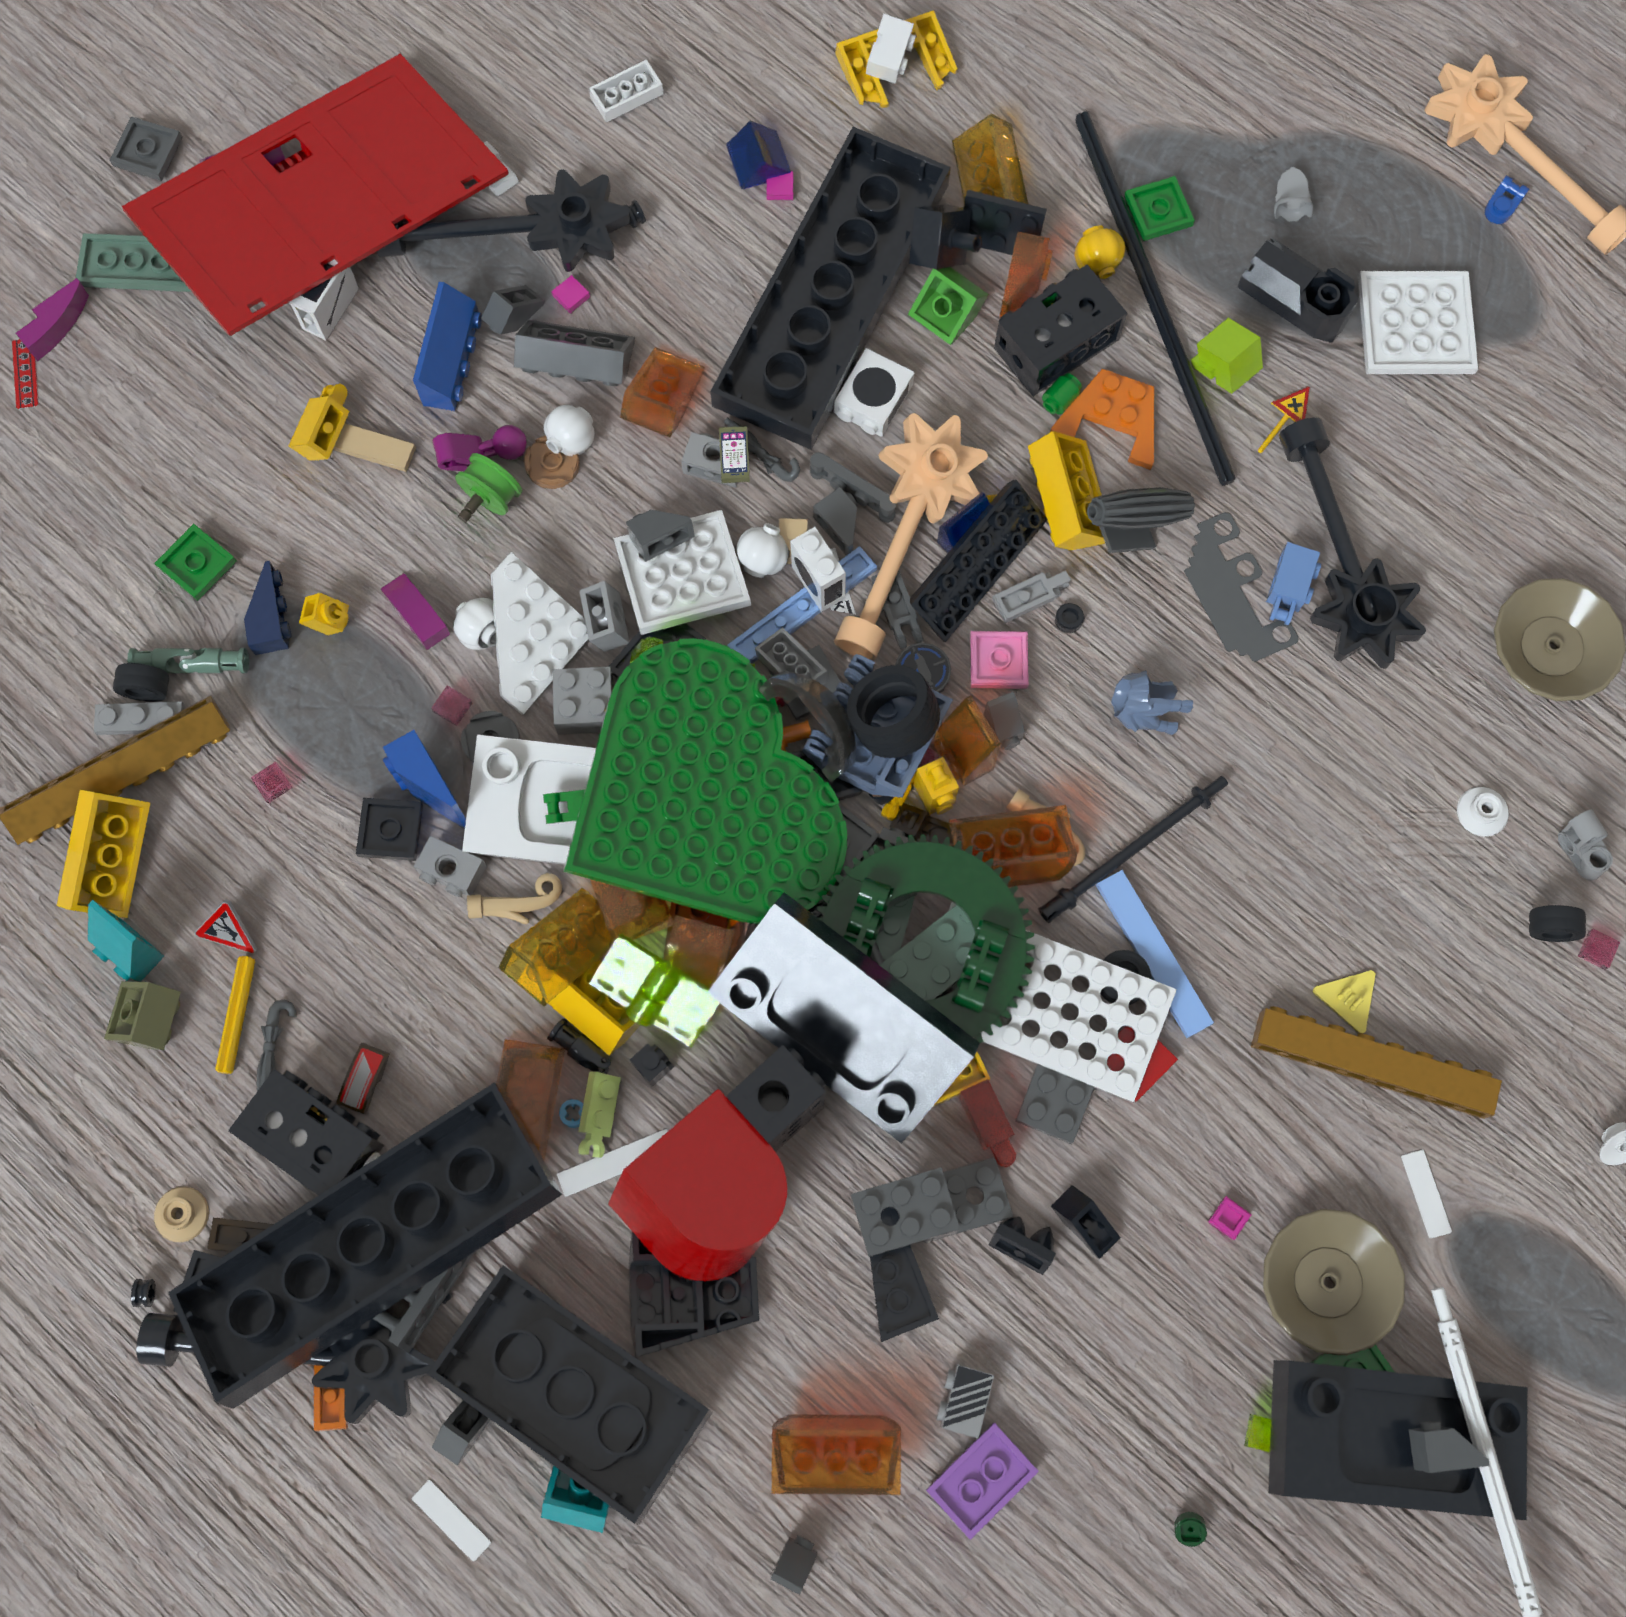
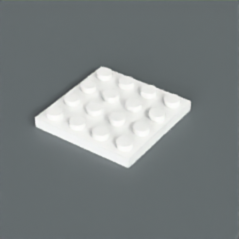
(1417, 322)
(686, 581)

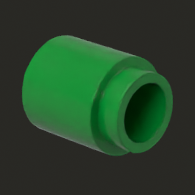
(1061, 394)

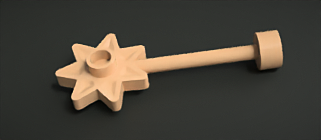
(1487, 109)
(931, 473)

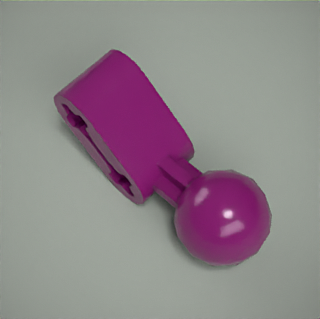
(455, 449)

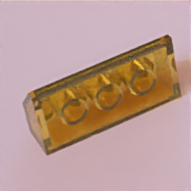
(990, 160)
(558, 948)

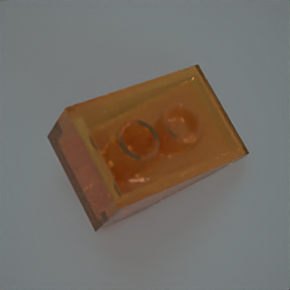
(1027, 269)
(661, 392)
(967, 742)
(699, 949)

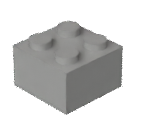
(581, 699)

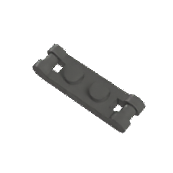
(863, 491)

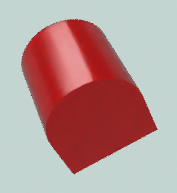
(704, 1192)

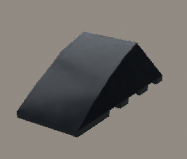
(679, 1310)

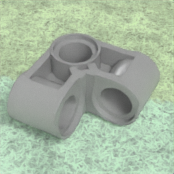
(1583, 842)

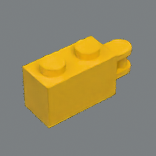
(321, 424)
(936, 786)

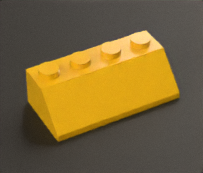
(1066, 488)
(103, 852)
(595, 1013)

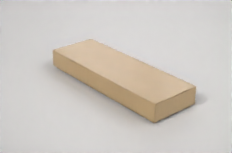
(375, 447)

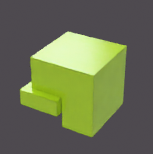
(1229, 355)

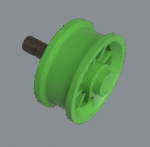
(487, 486)

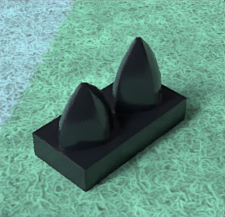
(1033, 1252)

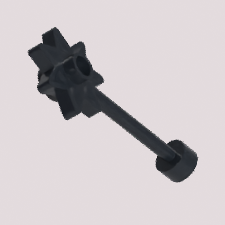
(571, 219)
(1364, 605)
(359, 1363)

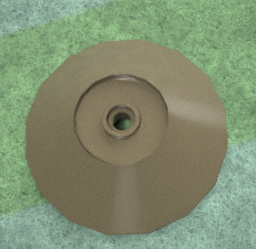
(1580, 626)
(1365, 1278)

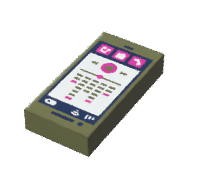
(734, 454)

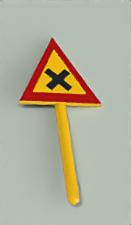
(1294, 407)

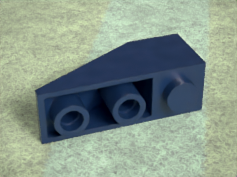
(264, 617)

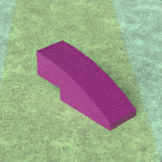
(54, 319)
(415, 611)

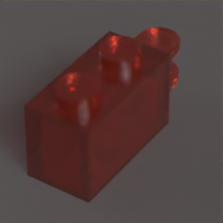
(989, 1121)

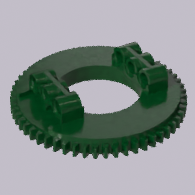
(999, 944)

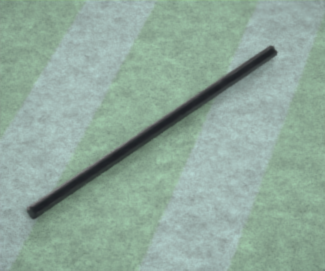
(1155, 300)

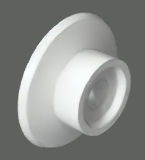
(1474, 819)
(1614, 1145)

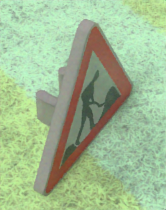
(226, 929)

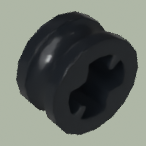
(636, 213)
(143, 1293)

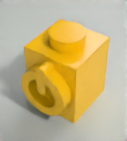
(324, 614)

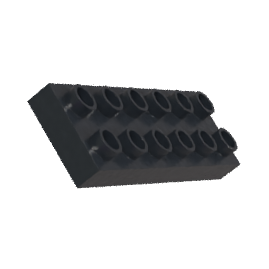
(829, 289)
(362, 1246)

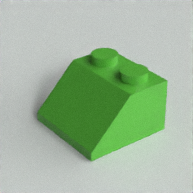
(947, 303)

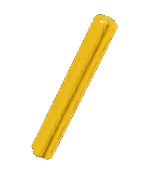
(235, 1015)

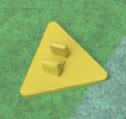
(1349, 998)

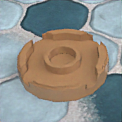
(548, 468)

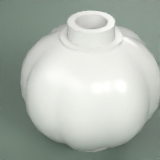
(569, 430)
(762, 550)
(475, 624)

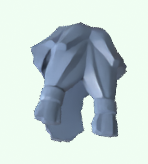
(1140, 701)

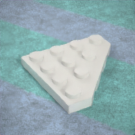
(532, 632)

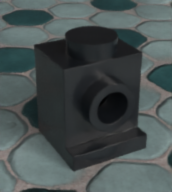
(651, 1063)

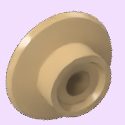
(194, 1214)

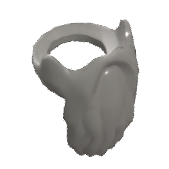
(1293, 196)

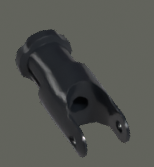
(579, 1047)

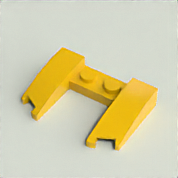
(930, 46)

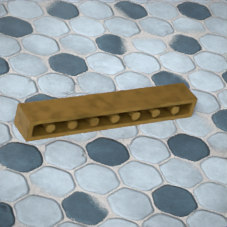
(115, 769)
(1377, 1063)

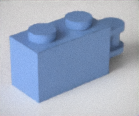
(1292, 581)

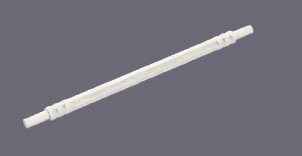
(1491, 1474)

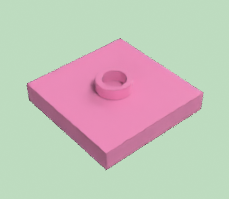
(999, 659)

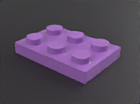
(982, 1480)

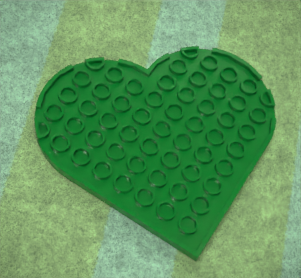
(698, 794)

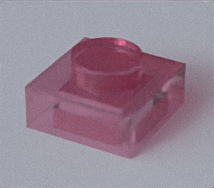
(451, 705)
(271, 782)
(1598, 949)

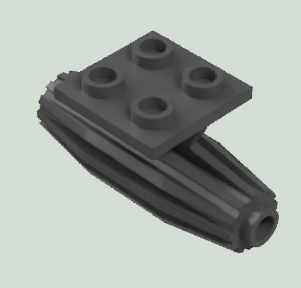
(1129, 514)

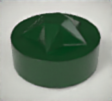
(1190, 1529)

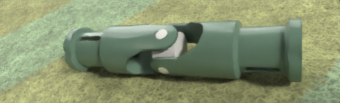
(201, 661)

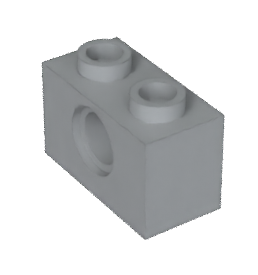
(696, 461)
(604, 616)
(437, 855)

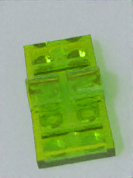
(654, 991)

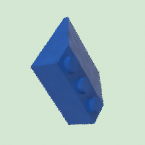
(415, 770)

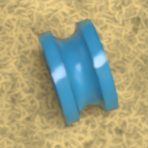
(564, 1114)

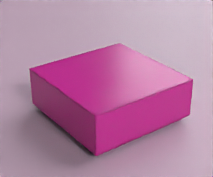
(780, 187)
(570, 294)
(1229, 1218)

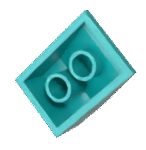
(120, 944)
(573, 1504)

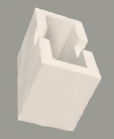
(890, 48)

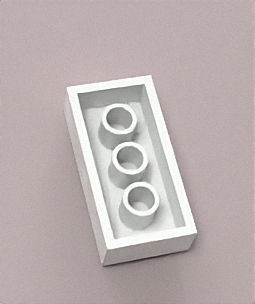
(626, 91)

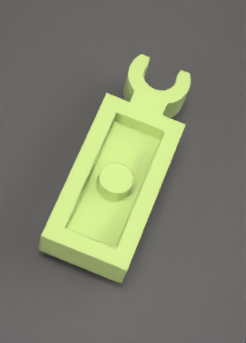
(598, 1112)

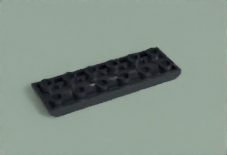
(978, 560)

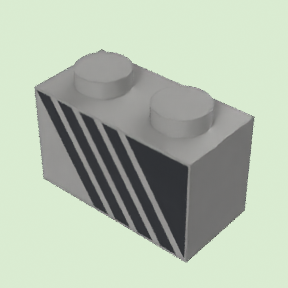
(965, 1400)

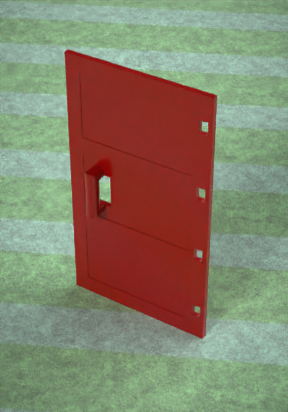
(366, 161)

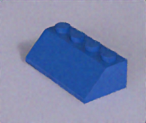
(447, 348)

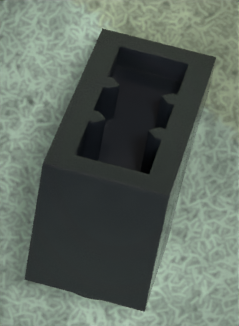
(1085, 1221)

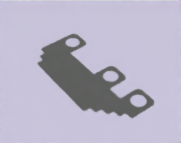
(1221, 596)

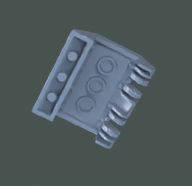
(870, 772)

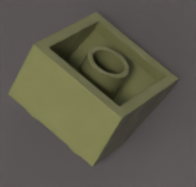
(143, 1015)

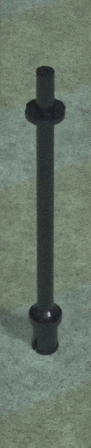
(1068, 897)

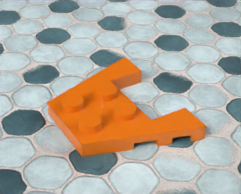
(1119, 405)

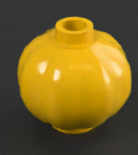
(1100, 250)

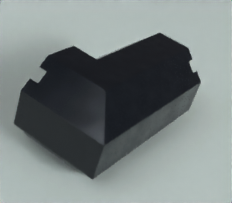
(1300, 291)

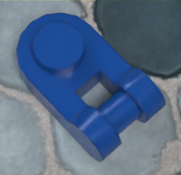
(1501, 207)

